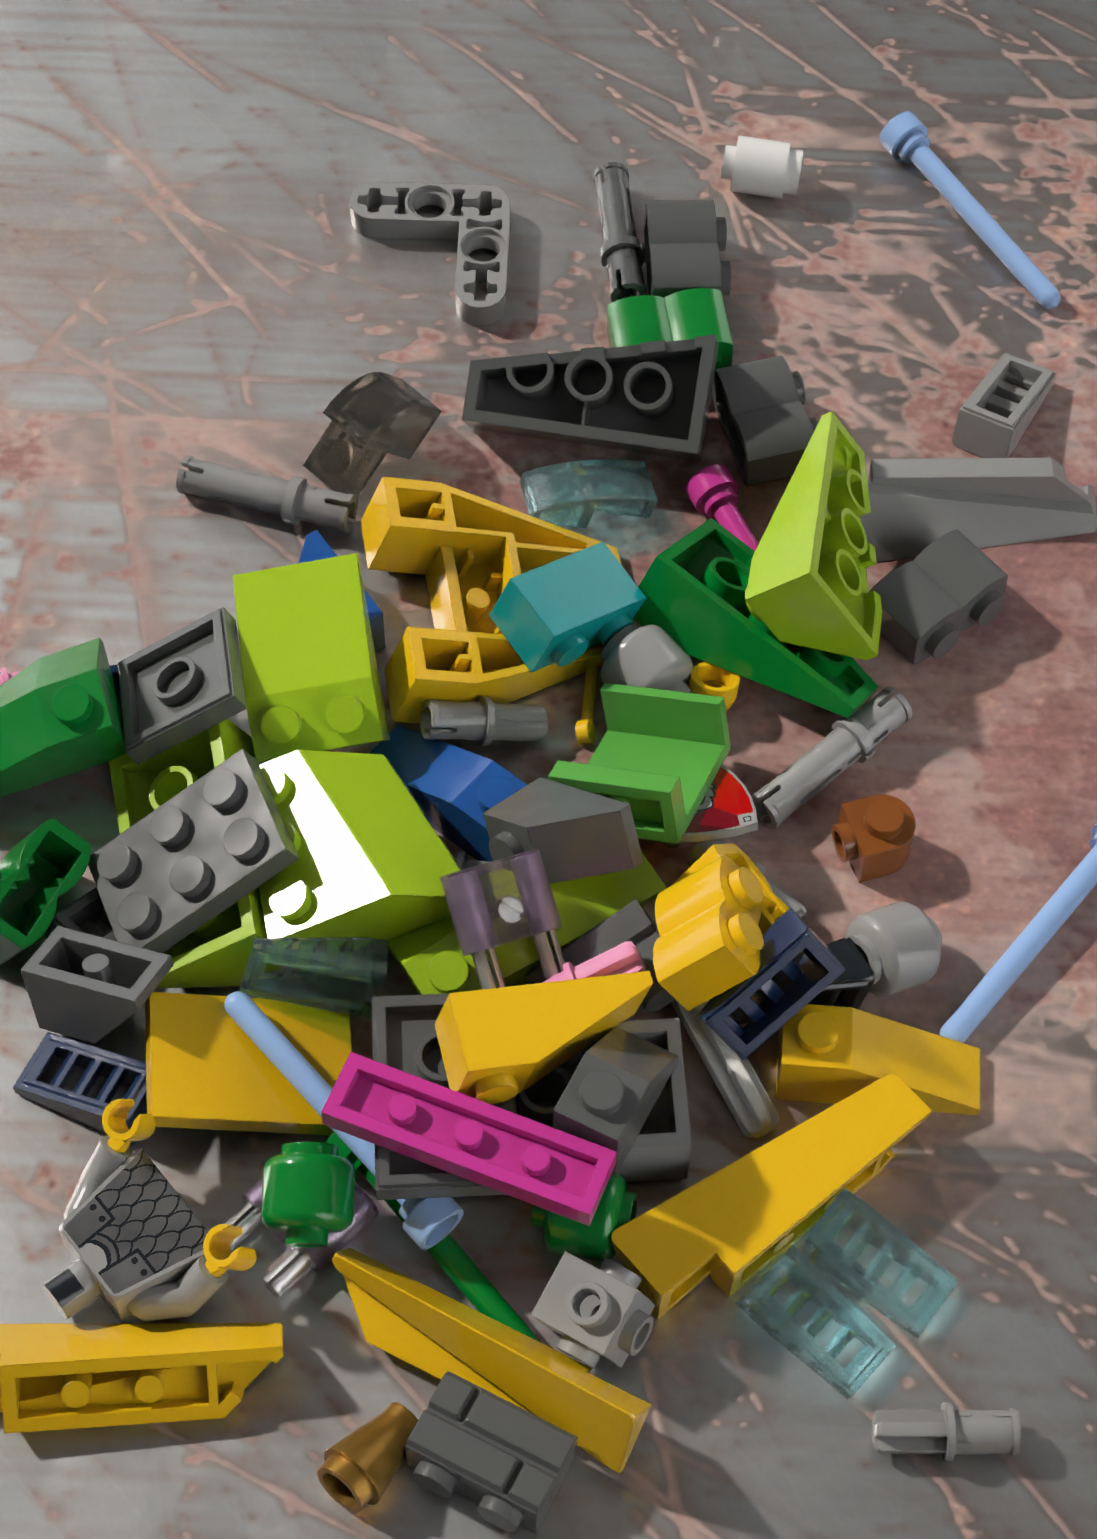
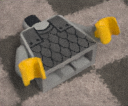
(137, 1236)

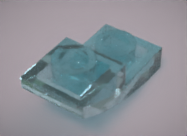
(575, 489)

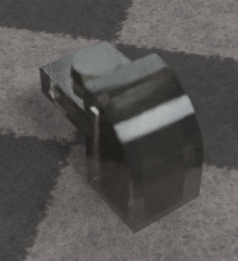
(368, 421)

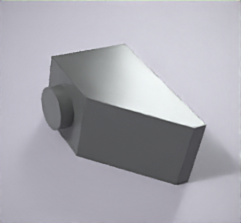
(573, 828)
(89, 982)
(614, 1091)

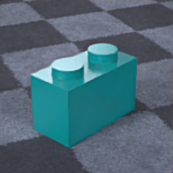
(567, 607)

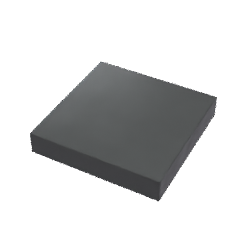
(181, 686)

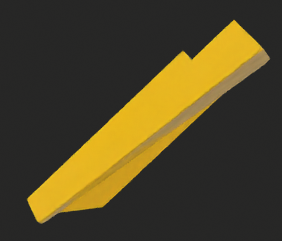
(767, 1199)
(449, 1336)
(128, 1372)

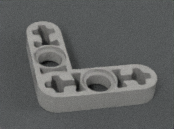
(469, 229)

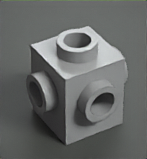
(595, 1311)

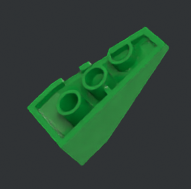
(700, 602)
(59, 718)

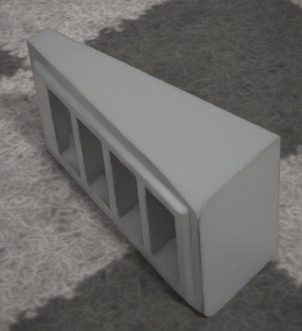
(999, 412)

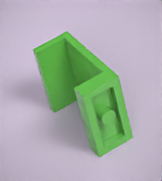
(654, 756)

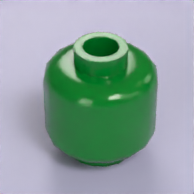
(308, 1193)
(591, 1241)

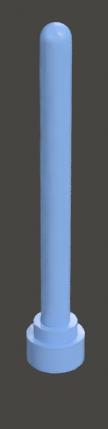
(907, 140)
(1024, 948)
(425, 1218)

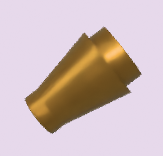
(367, 1459)

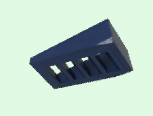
(802, 983)
(97, 1061)

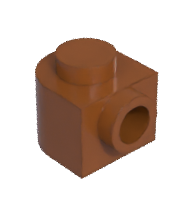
(874, 835)

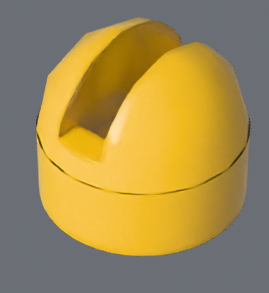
(714, 681)

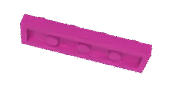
(469, 1138)

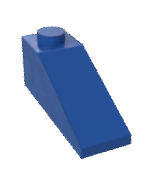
(450, 786)

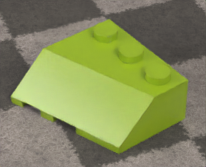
(362, 850)

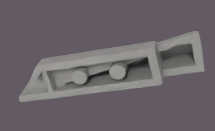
(981, 497)

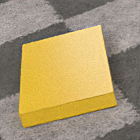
(214, 1076)

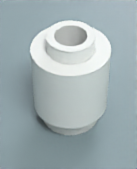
(762, 167)

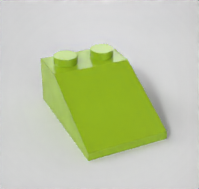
(308, 658)

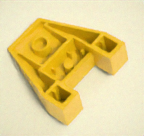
(468, 557)

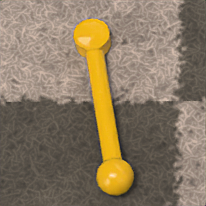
(585, 727)

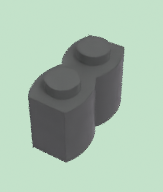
(684, 247)
(763, 417)
(939, 596)

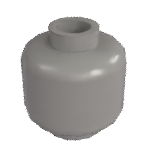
(646, 659)
(898, 946)

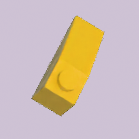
(515, 1035)
(840, 1050)

